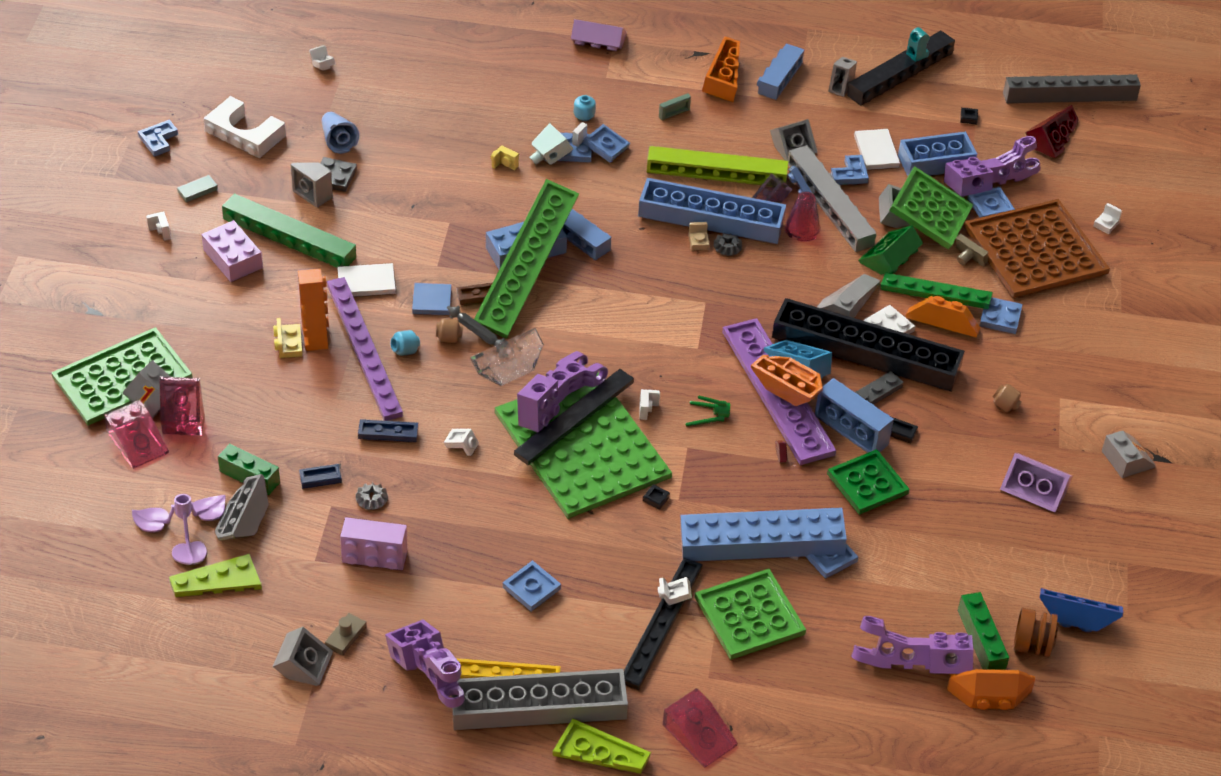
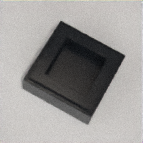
(969, 116)
(656, 496)

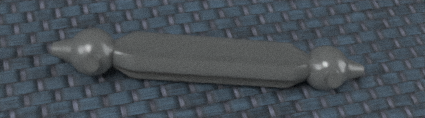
(474, 326)

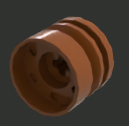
(1035, 632)

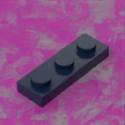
(388, 430)

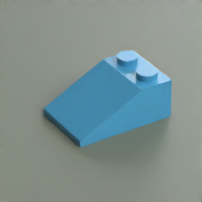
(812, 357)

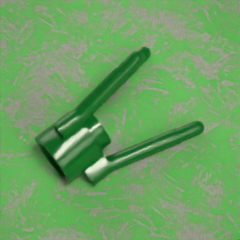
(720, 408)

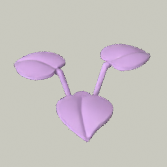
(154, 519)

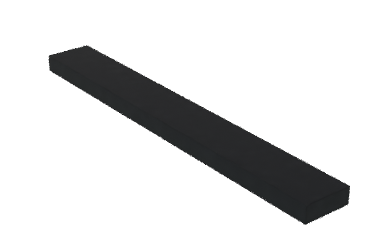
(573, 417)
(658, 629)

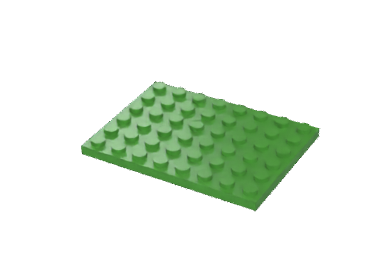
(596, 460)

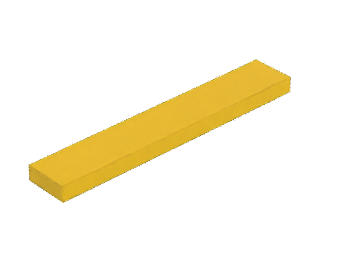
(482, 668)

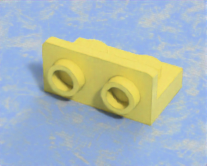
(288, 340)

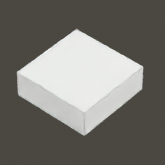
(579, 134)

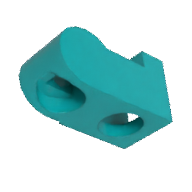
(918, 43)

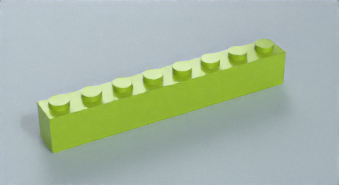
(714, 165)

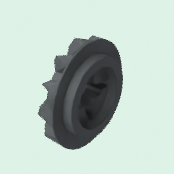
(728, 249)

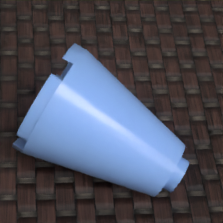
(339, 133)

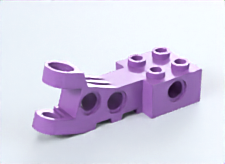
(978, 176)
(541, 396)
(422, 648)
(938, 653)

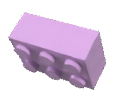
(232, 251)
(374, 543)

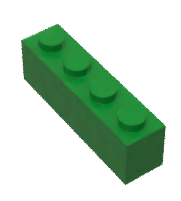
(984, 633)

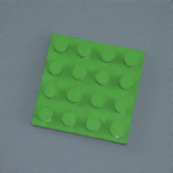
(931, 207)
(750, 613)

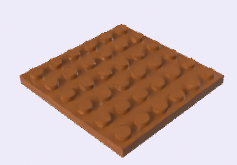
(1036, 248)

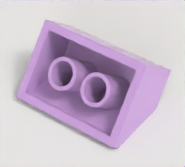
(598, 35)
(1036, 482)

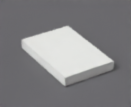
(877, 149)
(369, 279)

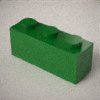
(242, 464)

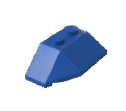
(1080, 612)

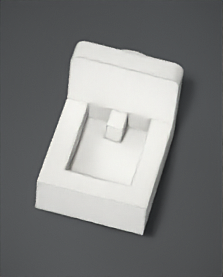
(321, 58)
(675, 591)

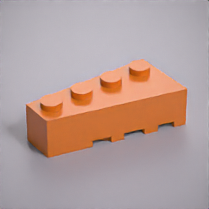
(723, 72)
(313, 309)

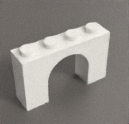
(254, 141)

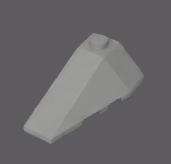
(850, 297)

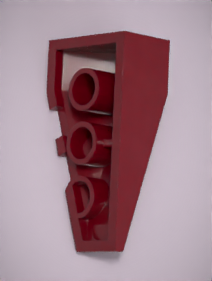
(1054, 132)

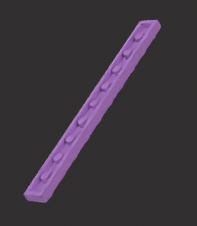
(364, 349)

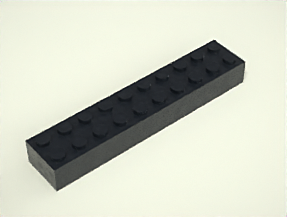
(869, 344)

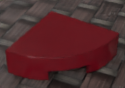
(781, 450)

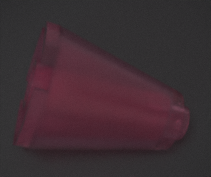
(804, 218)

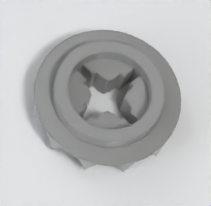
(378, 500)

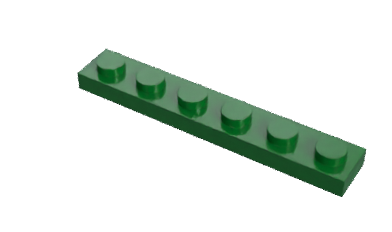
(928, 288)

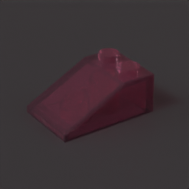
(181, 406)
(135, 434)
(699, 727)

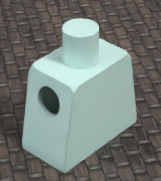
(550, 146)

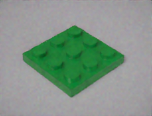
(868, 481)

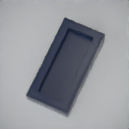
(320, 476)

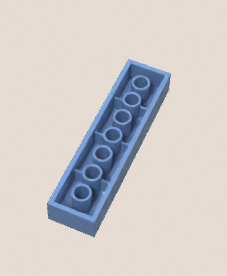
(721, 210)
(763, 534)

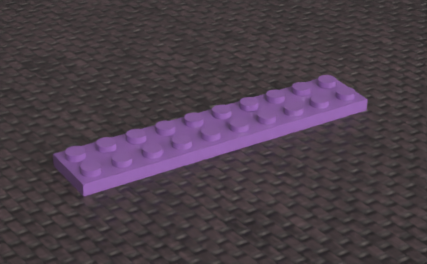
(796, 423)

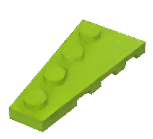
(225, 575)
(596, 747)

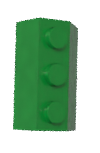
(892, 250)

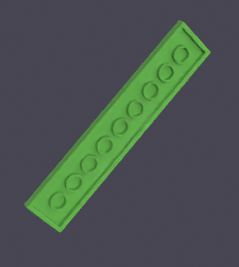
(526, 258)

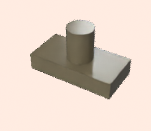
(970, 251)
(345, 633)

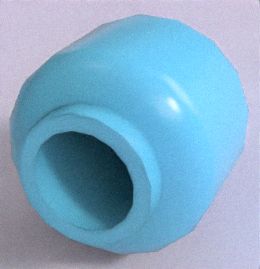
(584, 108)
(405, 342)

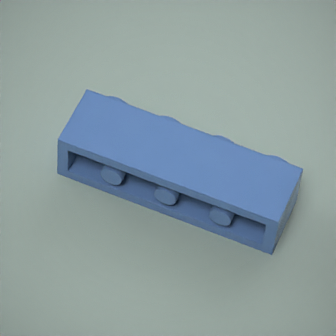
(780, 71)
(586, 235)

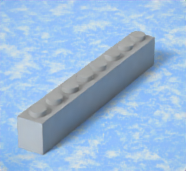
(833, 199)

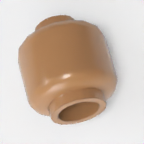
(448, 330)
(1007, 398)

